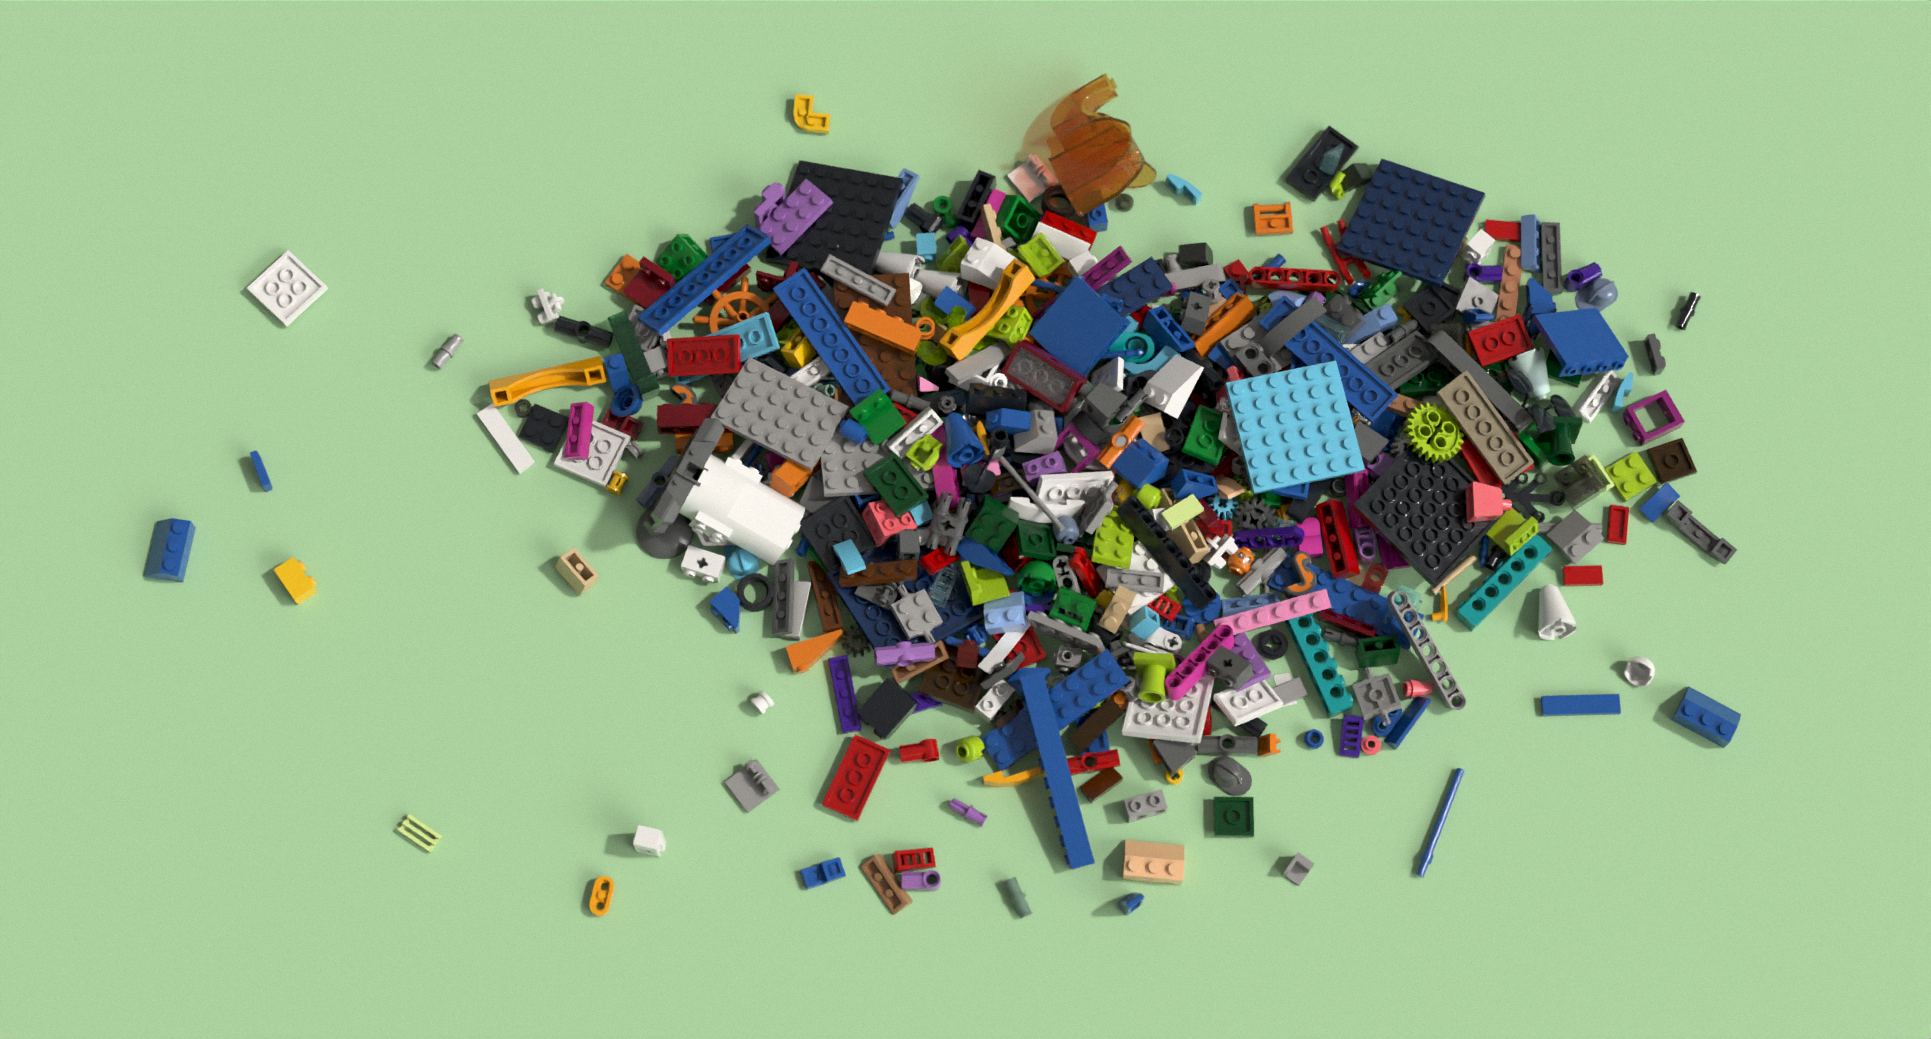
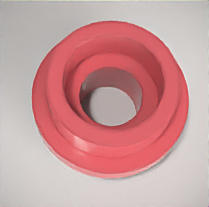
(1366, 749)

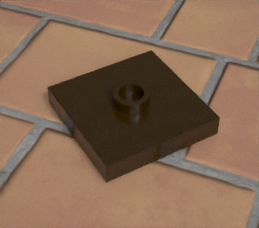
(1671, 461)

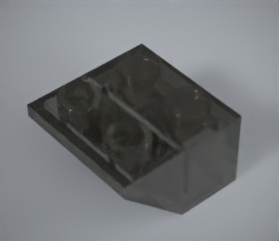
(1579, 482)

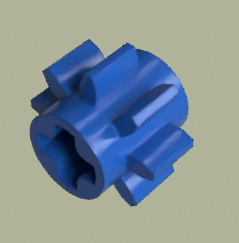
(976, 633)

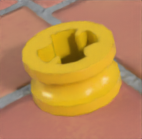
(1175, 781)

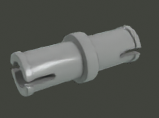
(447, 351)

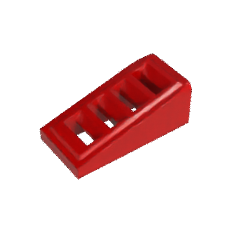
(1168, 602)
(898, 868)

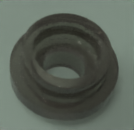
(1127, 198)

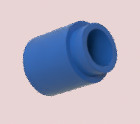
(853, 431)

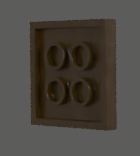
(953, 684)

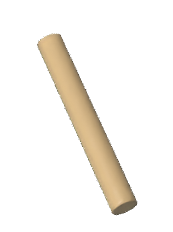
(1454, 573)

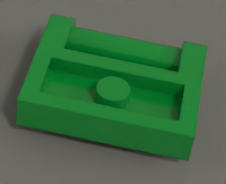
(1075, 603)

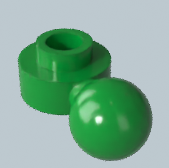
(949, 218)

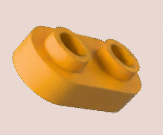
(601, 896)

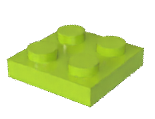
(1630, 476)

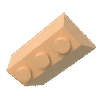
(1153, 862)

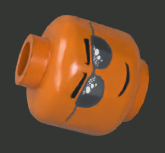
(1240, 561)

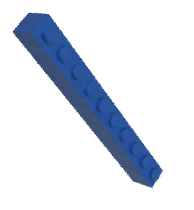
(1057, 770)

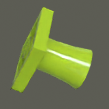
(1154, 670)

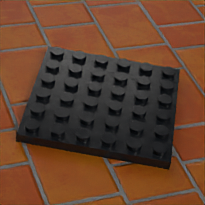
(851, 225)
(1423, 513)

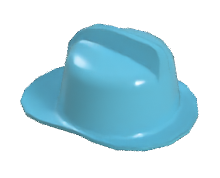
(740, 561)

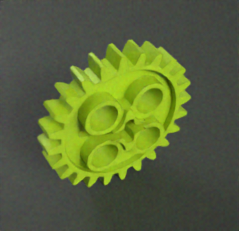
(1419, 422)

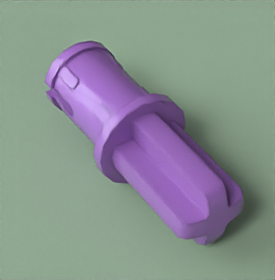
(968, 811)

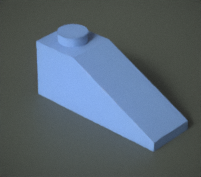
(910, 180)
(1376, 320)

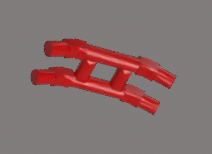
(1342, 263)

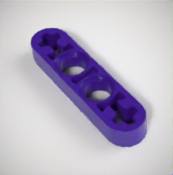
(1290, 537)

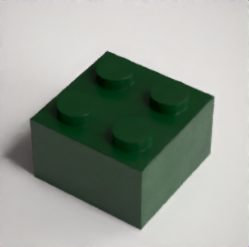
(991, 523)

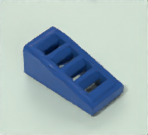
(1476, 316)
(1183, 620)
(1131, 902)

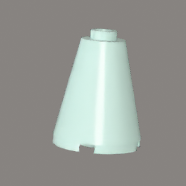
(1534, 367)

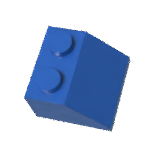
(1141, 464)

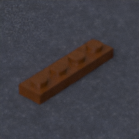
(880, 573)
(825, 598)

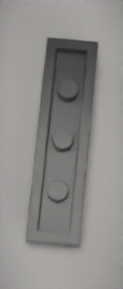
(1551, 257)
(783, 597)

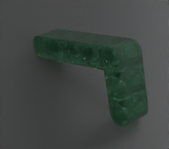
(634, 356)

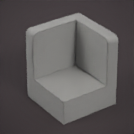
(1298, 869)

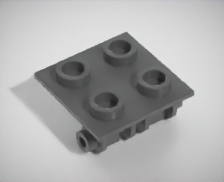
(879, 594)

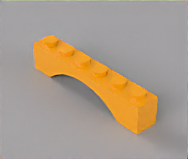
(1012, 284)
(515, 387)

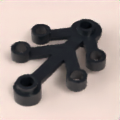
(1524, 495)

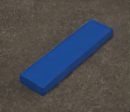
(1580, 705)

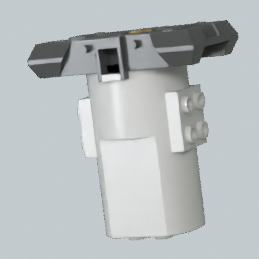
(725, 500)

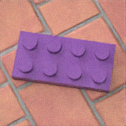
(794, 216)

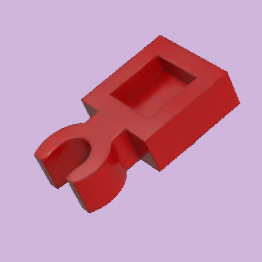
(1238, 273)

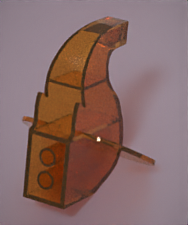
(1094, 151)

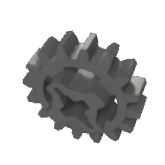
(1258, 511)

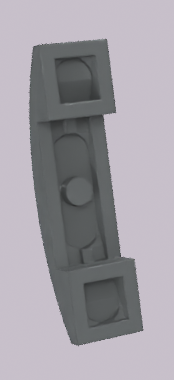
(1291, 326)
(1698, 534)

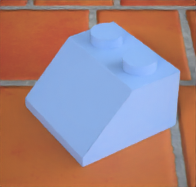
(1005, 614)

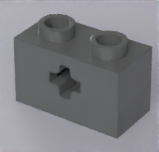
(1195, 313)
(1229, 667)

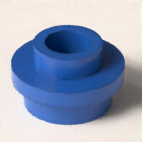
(1313, 733)

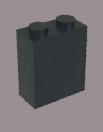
(887, 708)

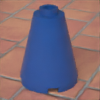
(961, 442)

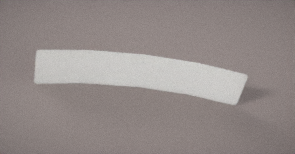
(1001, 649)

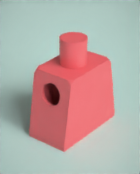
(1485, 502)

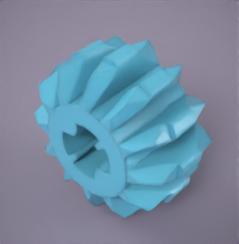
(1229, 509)

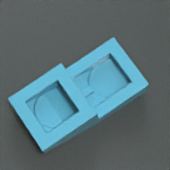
(1181, 186)
(1623, 390)
(849, 557)

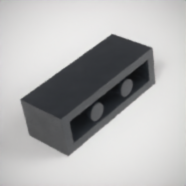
(974, 200)
(987, 398)

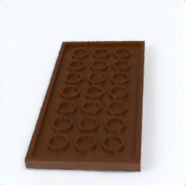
(892, 363)

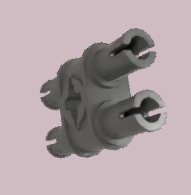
(939, 525)

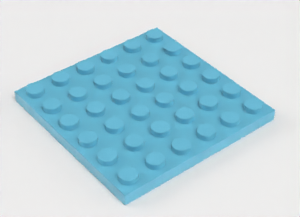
(1294, 427)

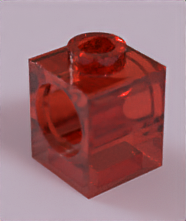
(1375, 586)
(968, 654)

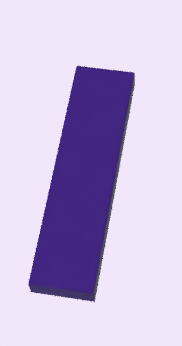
(844, 694)

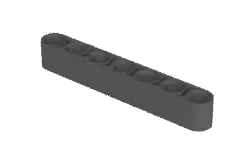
(1457, 361)

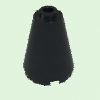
(937, 375)

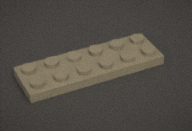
(1484, 427)

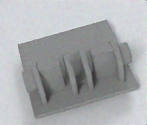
(752, 785)

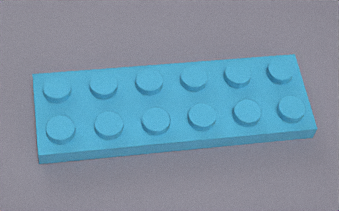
(756, 339)

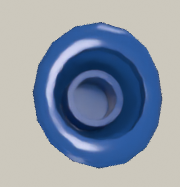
(626, 401)

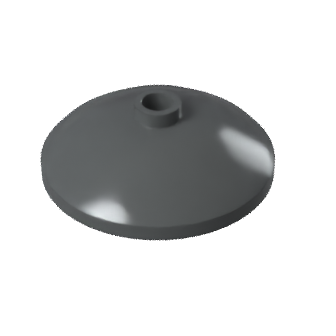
(671, 543)

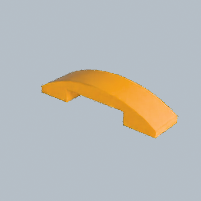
(998, 780)

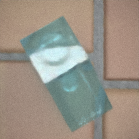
(1414, 597)

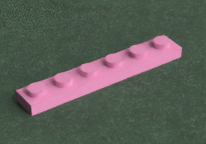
(1276, 612)

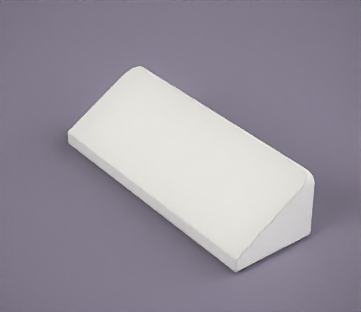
(1065, 244)
(1596, 395)
(918, 428)
(801, 597)

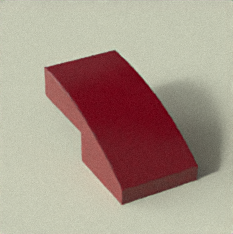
(626, 424)

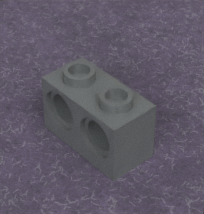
(1250, 366)
(907, 545)

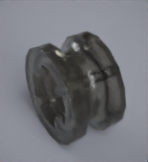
(517, 408)

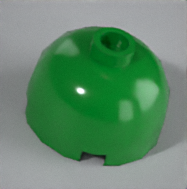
(1037, 577)

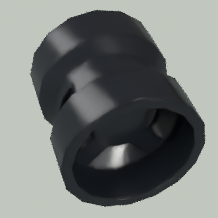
(1172, 436)

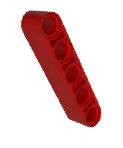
(1286, 284)

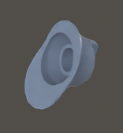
(1597, 295)

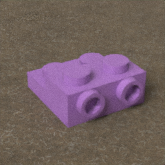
(772, 198)

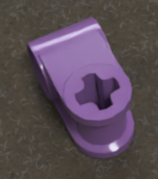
(1364, 541)

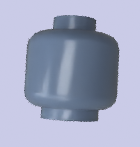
(1069, 534)

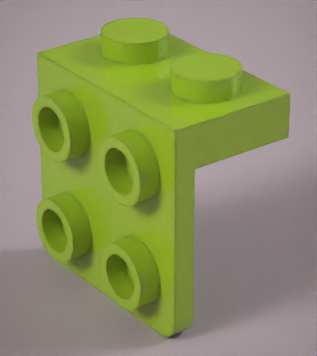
(1040, 255)

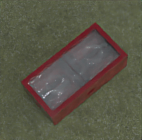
(1044, 375)

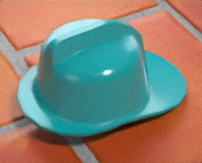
(1134, 341)

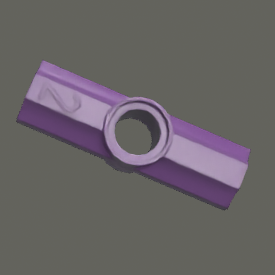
(904, 653)

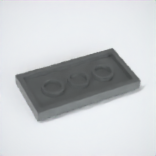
(1402, 360)

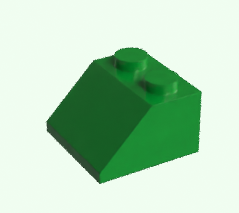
(1017, 218)

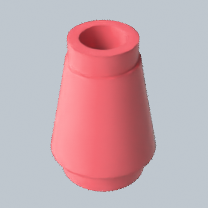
(1416, 688)

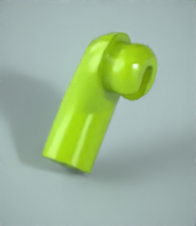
(1335, 185)

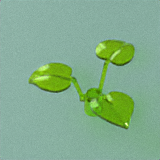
(929, 351)

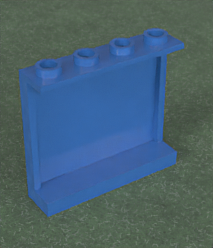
(1079, 326)
(1580, 341)

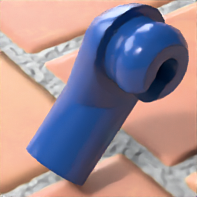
(1358, 286)

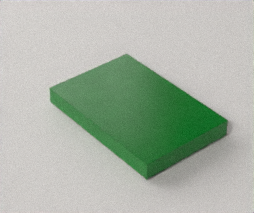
(1203, 436)

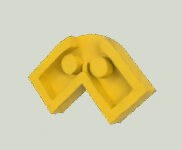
(806, 119)

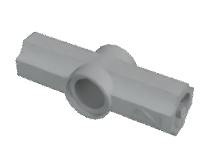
(1261, 571)

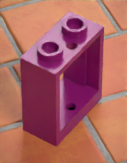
(1669, 410)
(1093, 450)

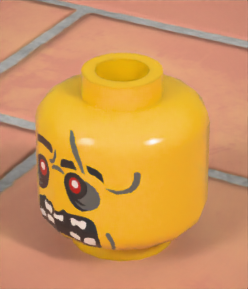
(1123, 491)

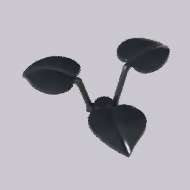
(1543, 419)
(980, 479)

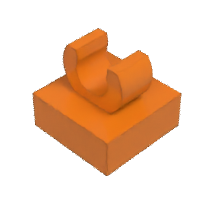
(1267, 745)

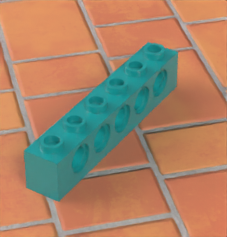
(1472, 618)
(1332, 705)

